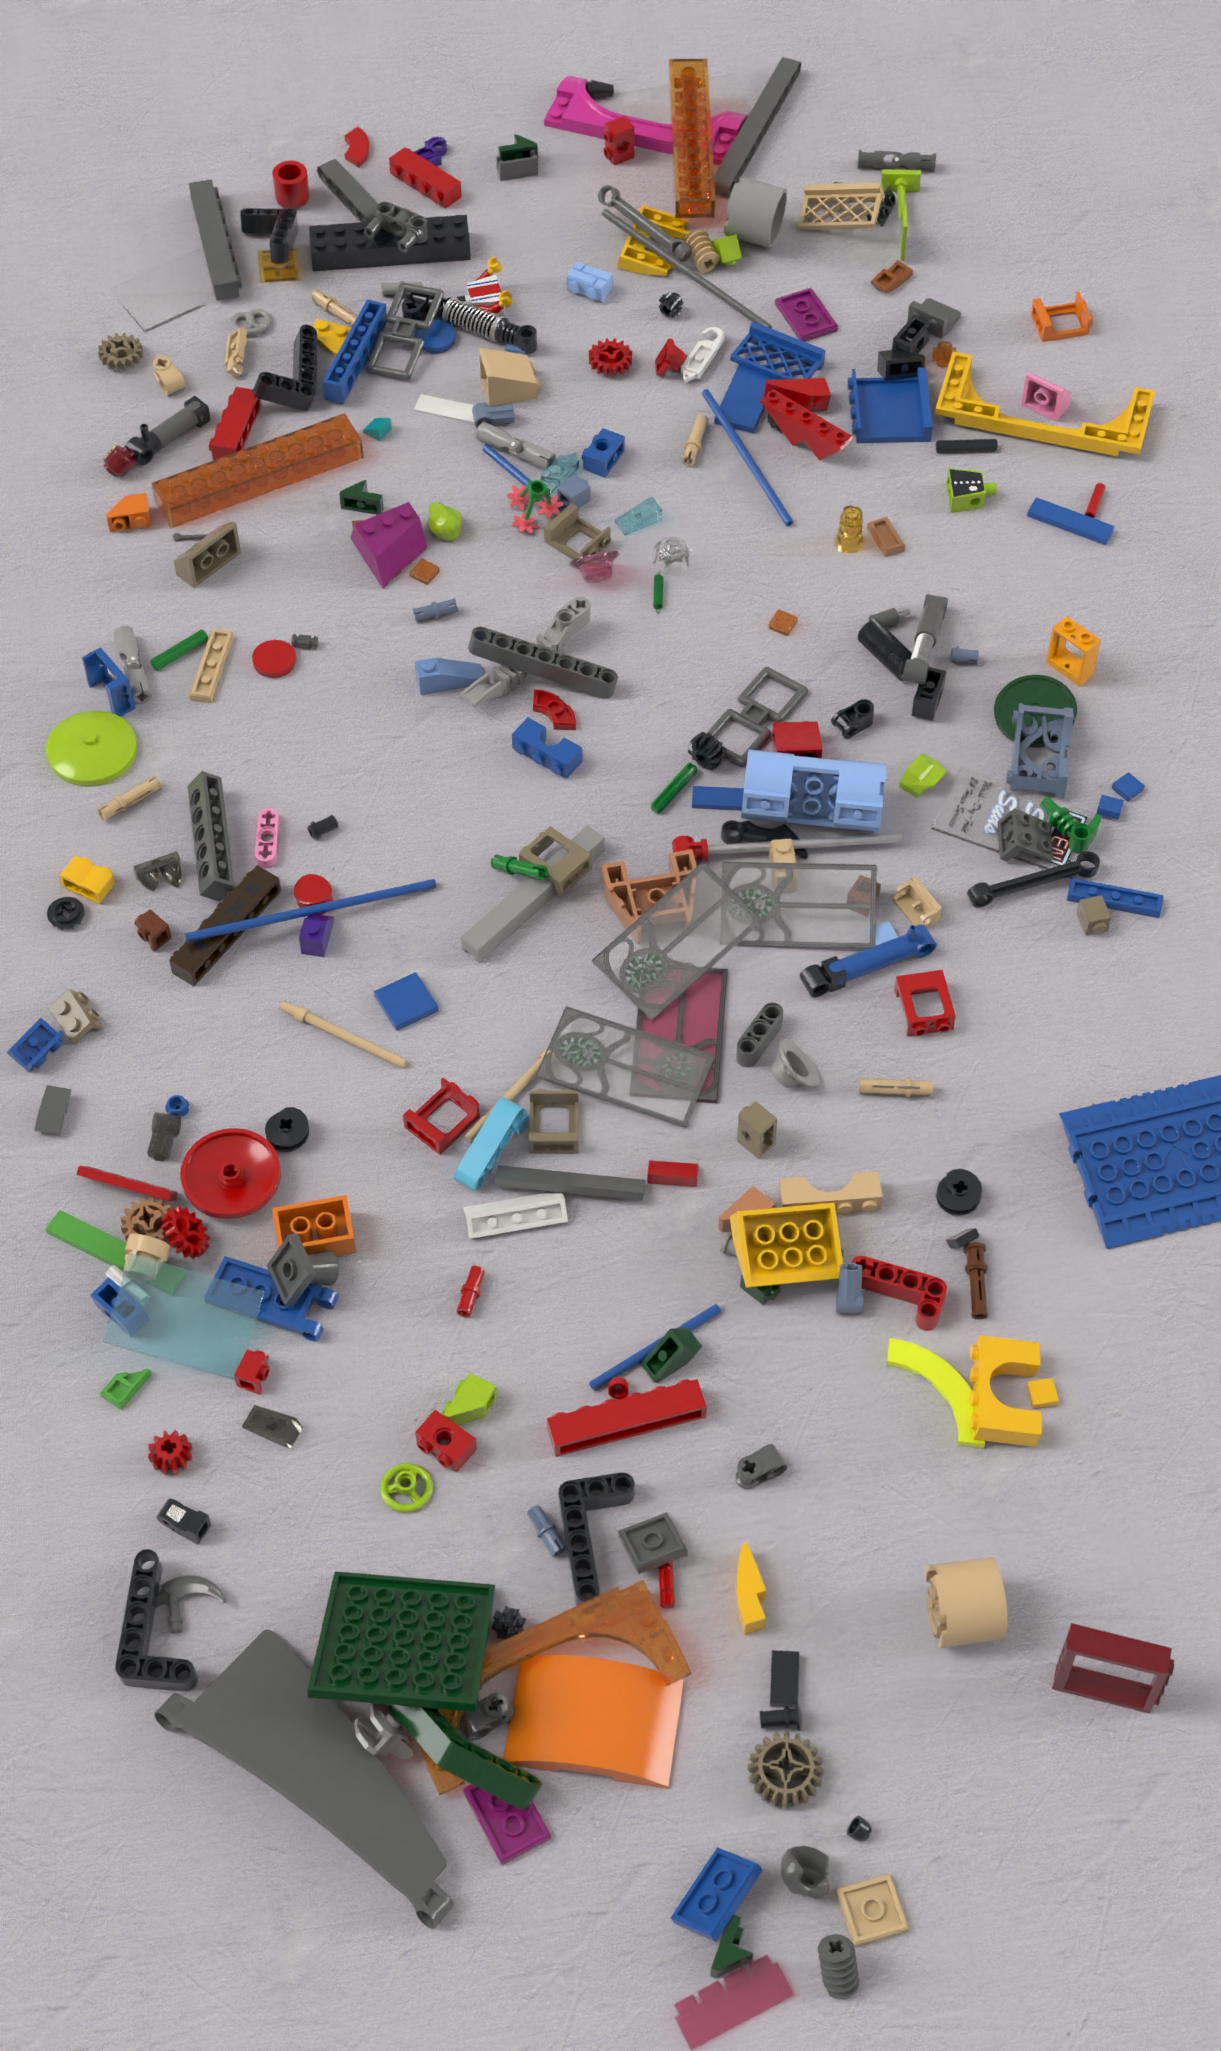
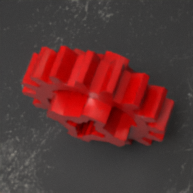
(610, 357)
(185, 1232)

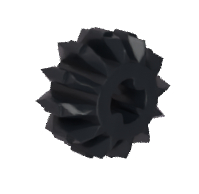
(707, 750)

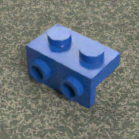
(35, 1044)

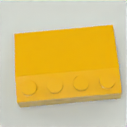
(787, 1244)

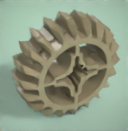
(775, 1771)

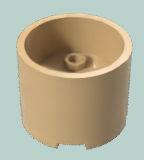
(966, 1602)

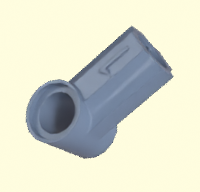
(492, 415)
(849, 1296)

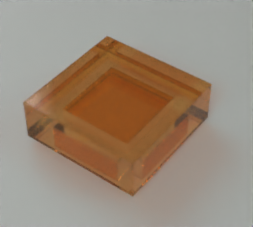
(424, 571)
(782, 622)

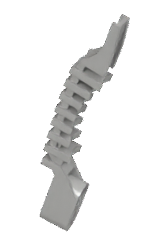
(565, 624)

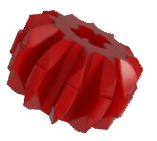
(181, 1452)

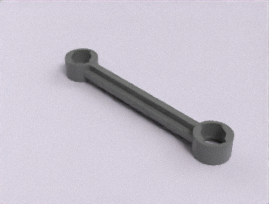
(643, 222)

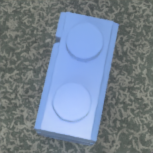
(589, 281)

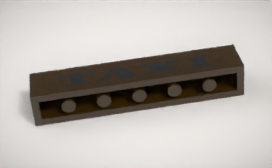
(243, 903)

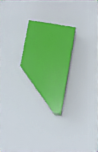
(124, 1387)

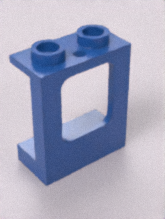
(118, 690)

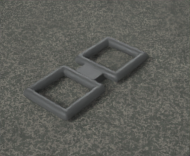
(404, 331)
(755, 713)

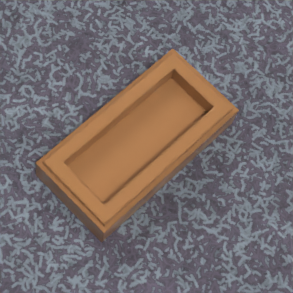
(886, 536)

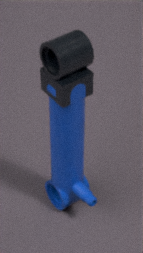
(836, 972)

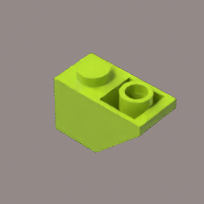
(472, 1400)

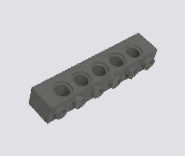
(210, 836)

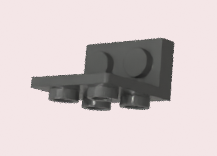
(1024, 833)

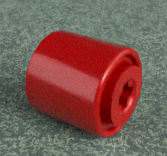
(291, 184)

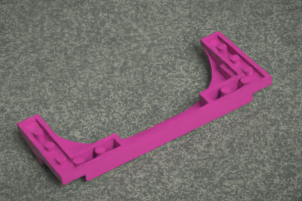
(579, 113)

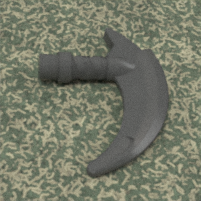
(180, 1587)

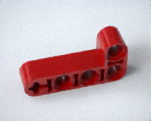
(896, 1288)

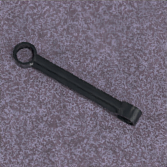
(983, 894)

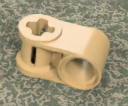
(167, 375)

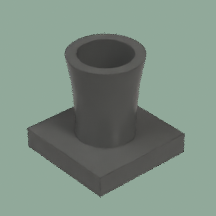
(295, 1270)

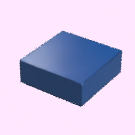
(1128, 786)
(1110, 807)

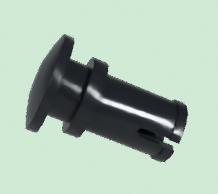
(780, 1718)

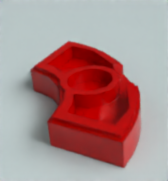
(358, 146)
(554, 708)

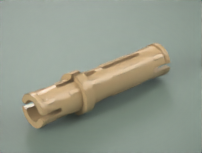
(331, 305)
(693, 446)
(122, 802)
(925, 1087)

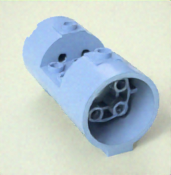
(813, 791)

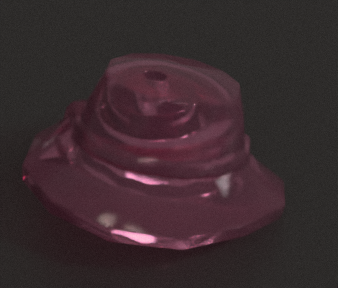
(595, 567)

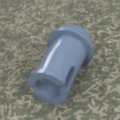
(964, 655)

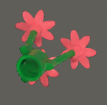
(535, 491)

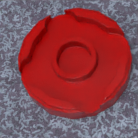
(274, 658)

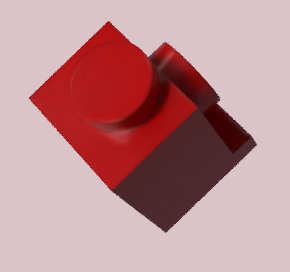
(252, 1371)

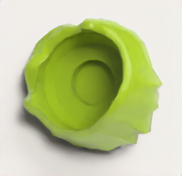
(444, 521)

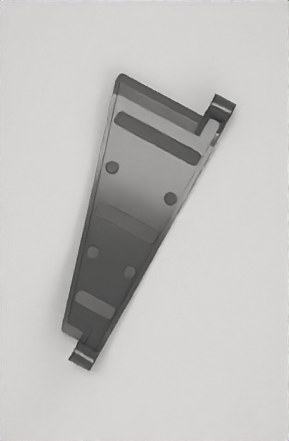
(312, 1758)

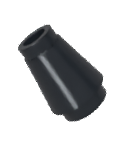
(599, 89)

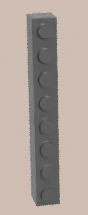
(215, 240)

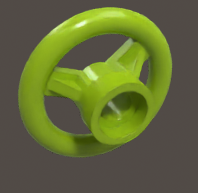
(408, 1475)

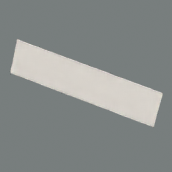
(446, 408)

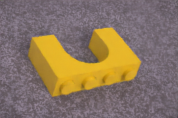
(991, 1418)

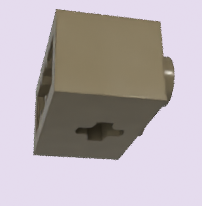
(756, 1129)

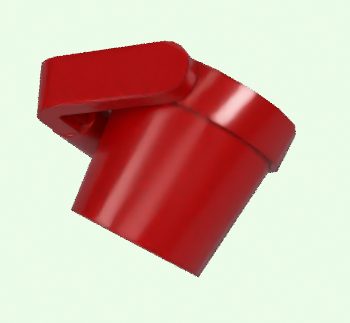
(669, 358)

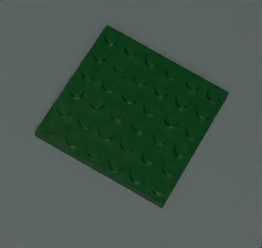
(403, 1641)

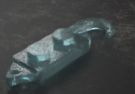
(560, 471)

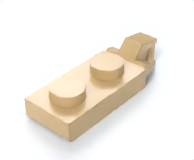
(235, 352)

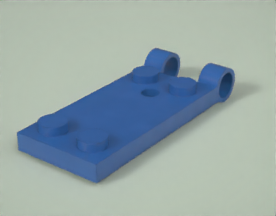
(271, 1312)

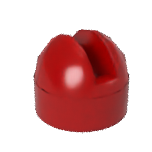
(623, 1388)

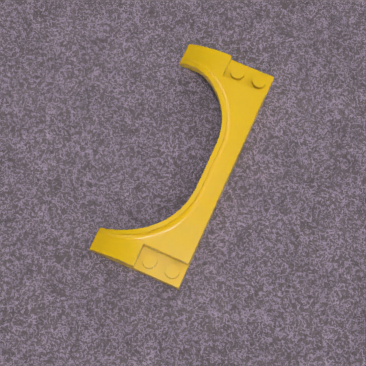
(962, 402)

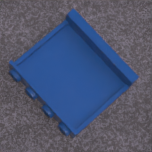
(890, 409)

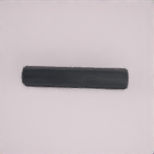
(969, 445)

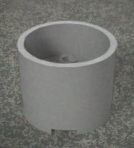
(756, 212)

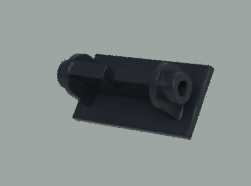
(885, 207)

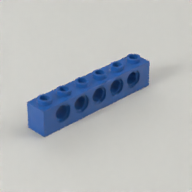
(354, 352)

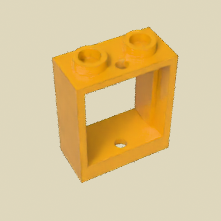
(1058, 656)

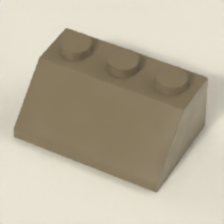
(208, 555)

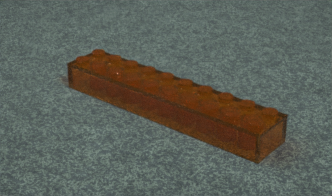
(691, 138)
(257, 470)

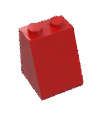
(797, 738)

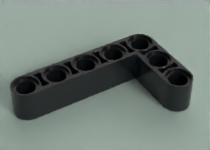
(279, 223)
(300, 390)
(580, 1532)
(142, 1631)

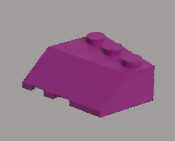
(390, 541)

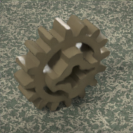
(120, 351)

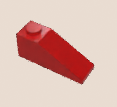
(809, 393)

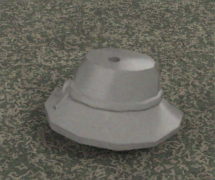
(794, 1066)

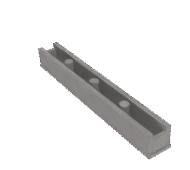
(522, 902)

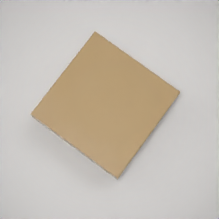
(872, 1910)

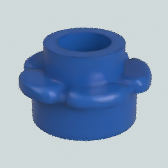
(177, 1101)

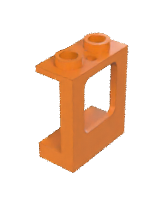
(1044, 326)

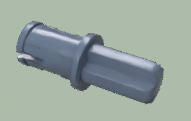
(546, 1531)

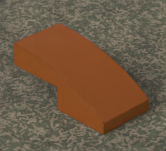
(893, 277)

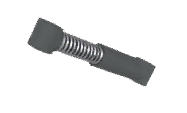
(925, 639)

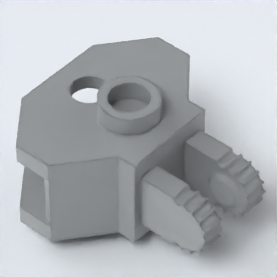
(383, 1733)

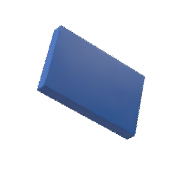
(716, 1894)

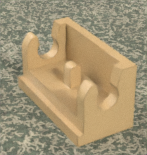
(917, 903)

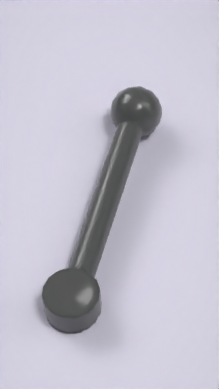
(178, 537)

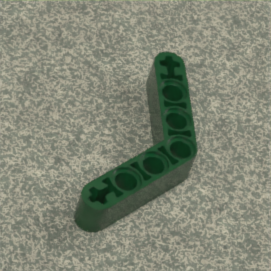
(465, 1758)

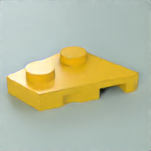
(330, 335)

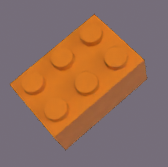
(319, 1223)

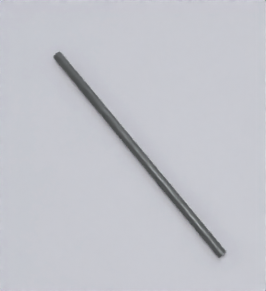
(684, 268)

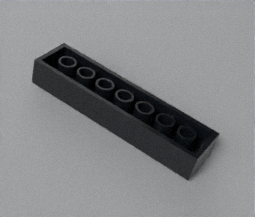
(349, 248)

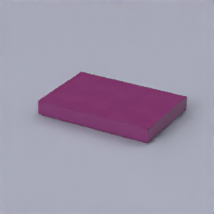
(806, 315)
(506, 1826)

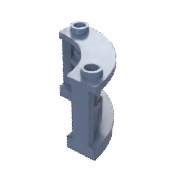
(1052, 780)

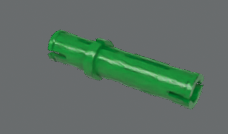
(515, 866)

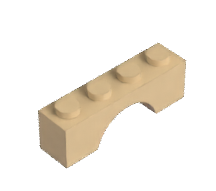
(860, 1194)

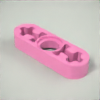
(271, 846)

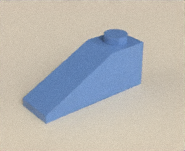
(445, 674)

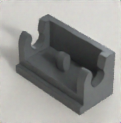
(517, 168)

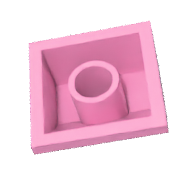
(1045, 397)

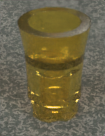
(850, 530)

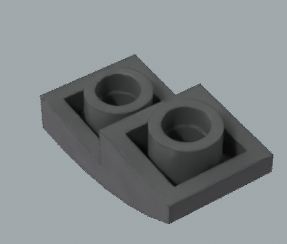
(52, 1110)

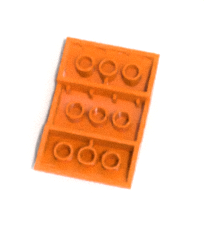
(594, 1719)

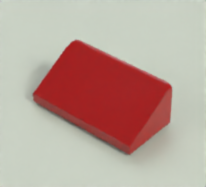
(672, 1173)

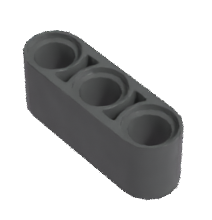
(759, 1043)

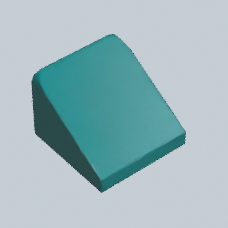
(378, 428)

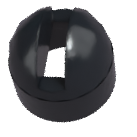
(859, 1829)

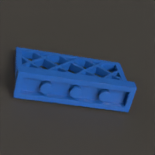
(782, 346)

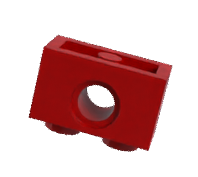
(619, 140)
(440, 1428)

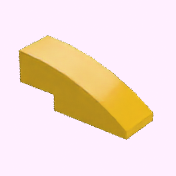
(749, 1592)

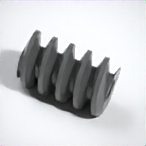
(838, 1966)

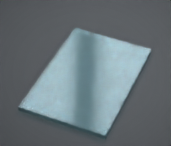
(183, 1316)

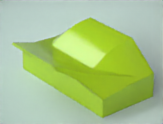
(922, 774)

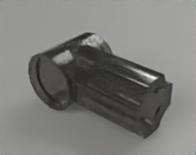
(164, 1130)

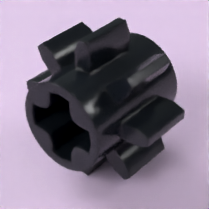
(671, 304)
(508, 1623)

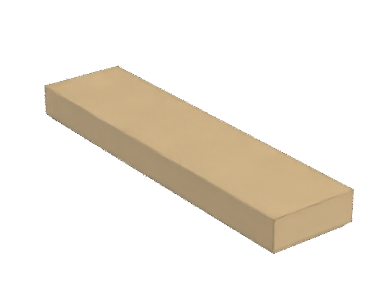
(211, 665)

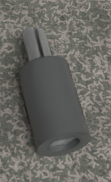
(890, 616)

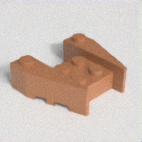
(636, 896)

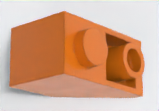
(129, 513)

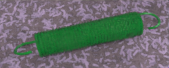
(658, 592)

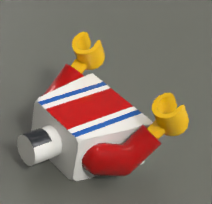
(486, 291)

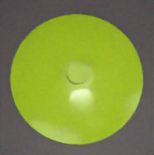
(91, 748)

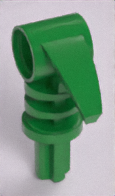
(1080, 834)

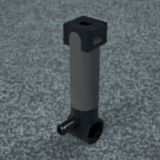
(194, 414)

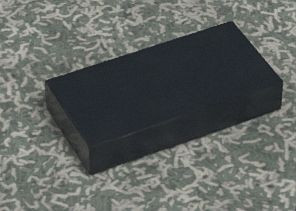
(784, 1678)

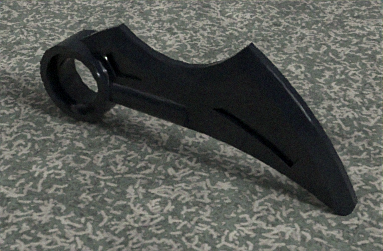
(751, 832)

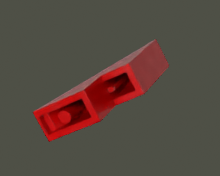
(803, 425)

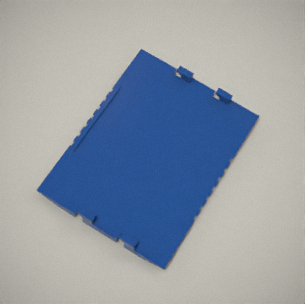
(1150, 1160)

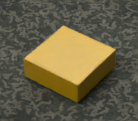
(1042, 1393)

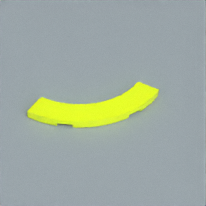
(943, 1378)

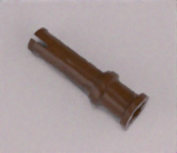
(976, 1269)

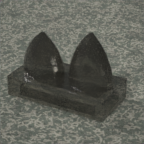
(168, 866)

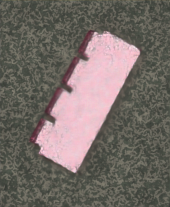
(731, 2007)

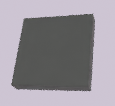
(652, 1543)

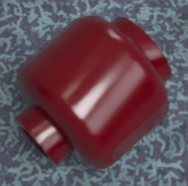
(119, 460)

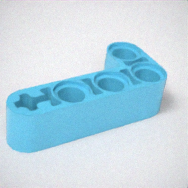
(490, 1142)

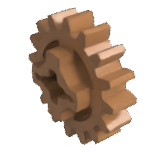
(135, 1219)

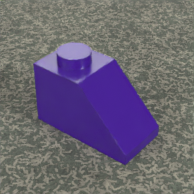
(315, 934)

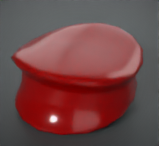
(312, 890)

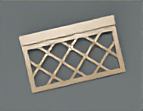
(841, 194)

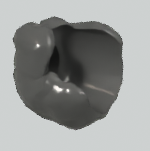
(805, 1871)

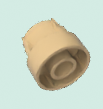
(146, 1247)

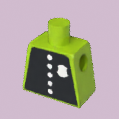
(967, 489)

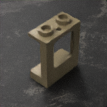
(567, 525)
(568, 869)
(553, 1142)

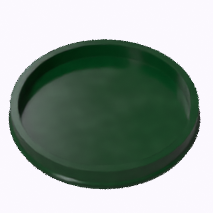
(1032, 691)

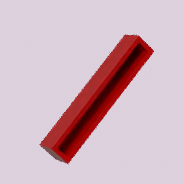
(626, 1417)

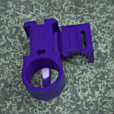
(432, 154)

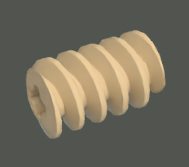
(702, 251)

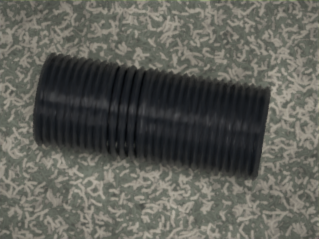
(884, 647)

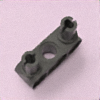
(399, 222)

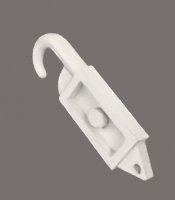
(702, 355)

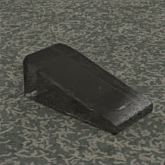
(273, 1426)

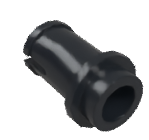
(322, 826)

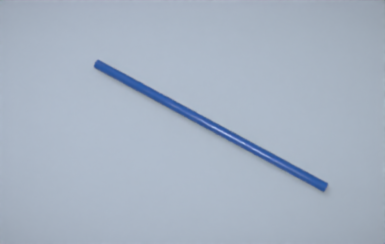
(310, 910)

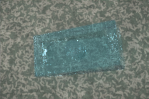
(640, 516)

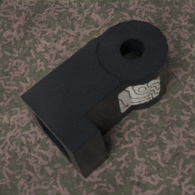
(184, 1521)

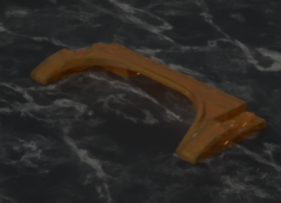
(614, 1615)

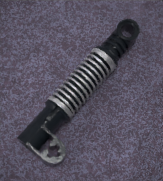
(452, 311)

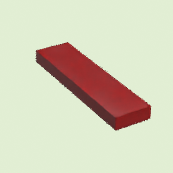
(127, 1183)

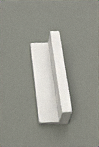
(515, 1214)

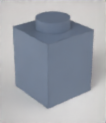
(574, 491)

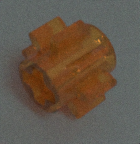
(943, 353)

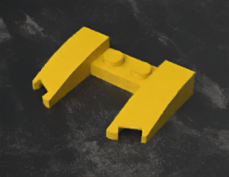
(635, 257)

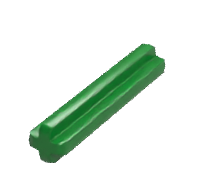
(179, 649)
(673, 788)

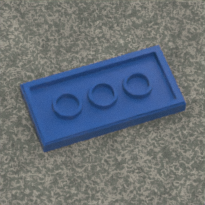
(743, 399)

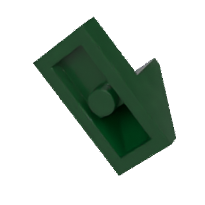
(518, 150)
(358, 499)
(729, 1956)

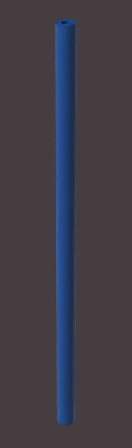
(747, 457)

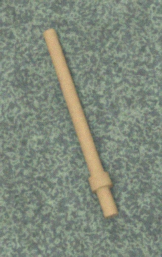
(304, 1015)
(510, 1095)

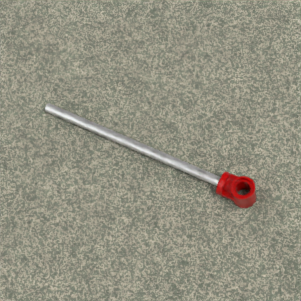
(702, 849)

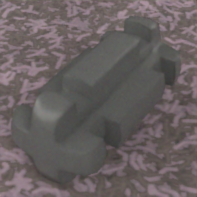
(304, 641)

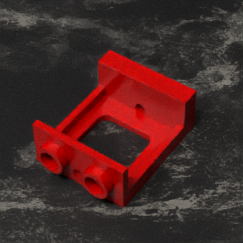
(924, 983)
(417, 1121)

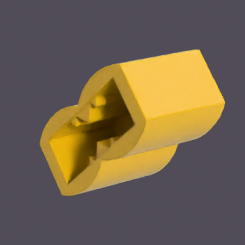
(87, 879)

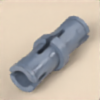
(435, 610)

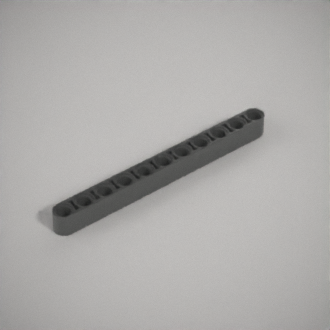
(756, 126)

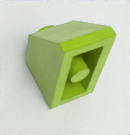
(728, 250)

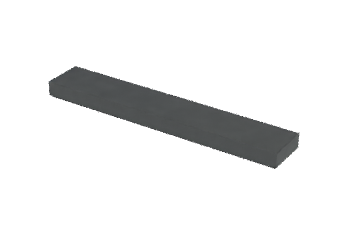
(570, 1182)

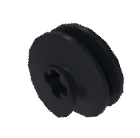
(287, 1129)
(959, 1192)

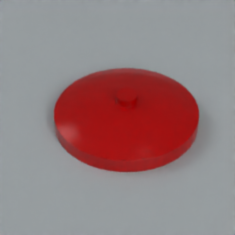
(230, 1173)

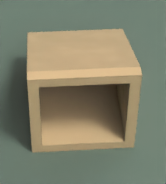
(507, 377)

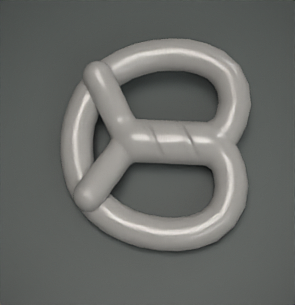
(252, 327)

